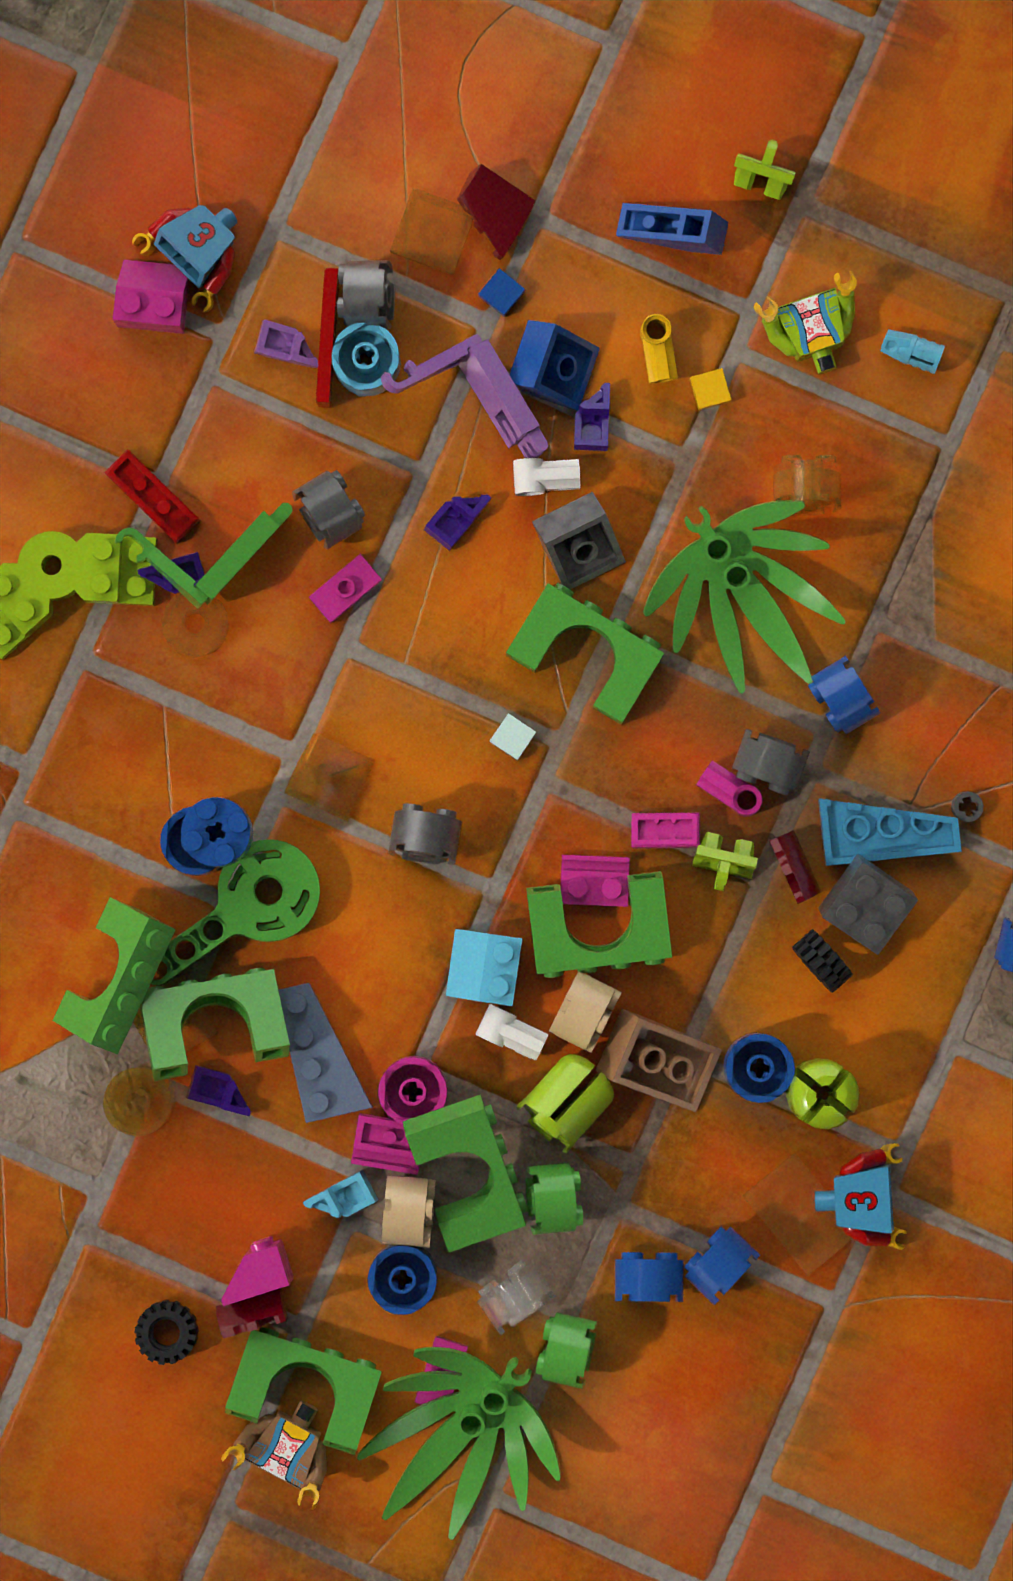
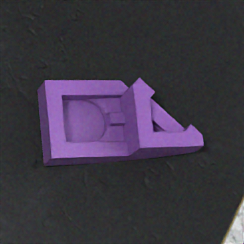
(284, 344)

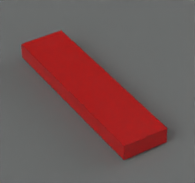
(327, 337)

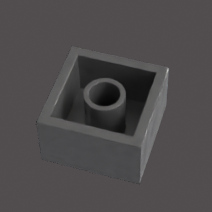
(867, 904)

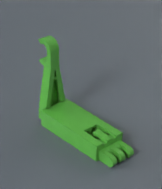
(223, 570)

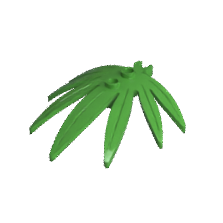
(728, 562)
(480, 1409)

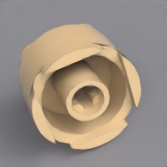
(584, 1011)
(408, 1211)

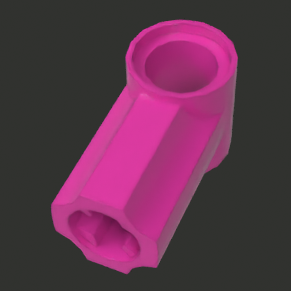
(727, 787)

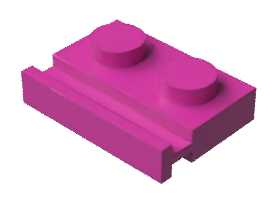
(594, 880)
(382, 1145)

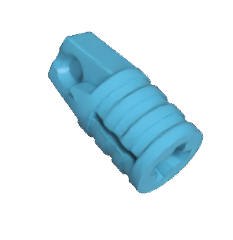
(912, 350)

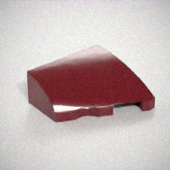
(495, 207)
(795, 866)
(251, 1313)

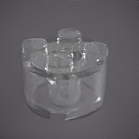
(515, 1297)

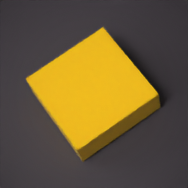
(710, 389)

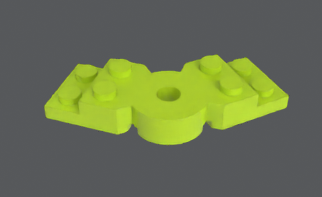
(90, 567)

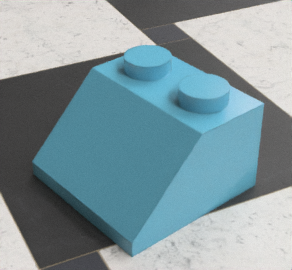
(483, 967)

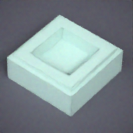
(512, 736)

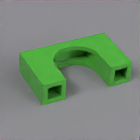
(559, 612)
(643, 940)
(141, 947)
(250, 995)
(469, 1129)
(270, 1356)

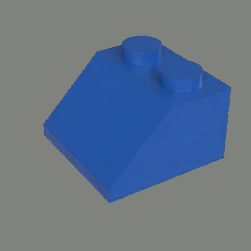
(553, 364)

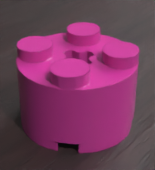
(399, 1076)

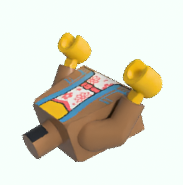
(286, 1449)

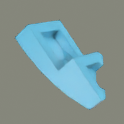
(345, 1196)

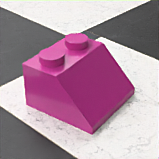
(151, 297)
(260, 1271)

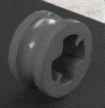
(961, 815)

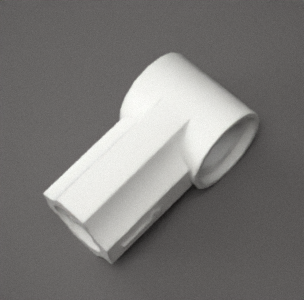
(536, 476)
(505, 1030)

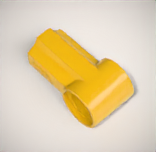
(659, 352)

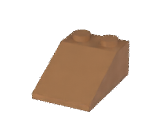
(658, 1060)

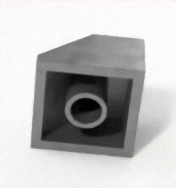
(579, 541)

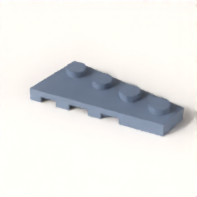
(320, 1065)

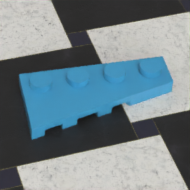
(883, 833)

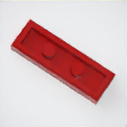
(152, 496)

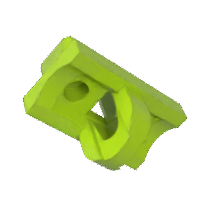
(748, 168)
(738, 863)

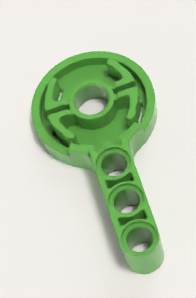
(241, 910)

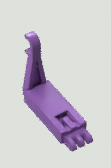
(490, 384)

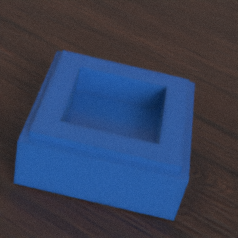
(501, 292)

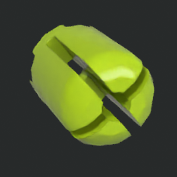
(842, 1093)
(580, 1111)

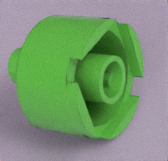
(553, 1198)
(567, 1350)

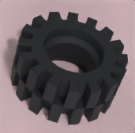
(822, 961)
(160, 1352)

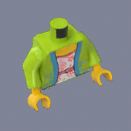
(812, 324)

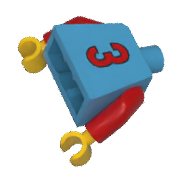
(196, 245)
(864, 1198)

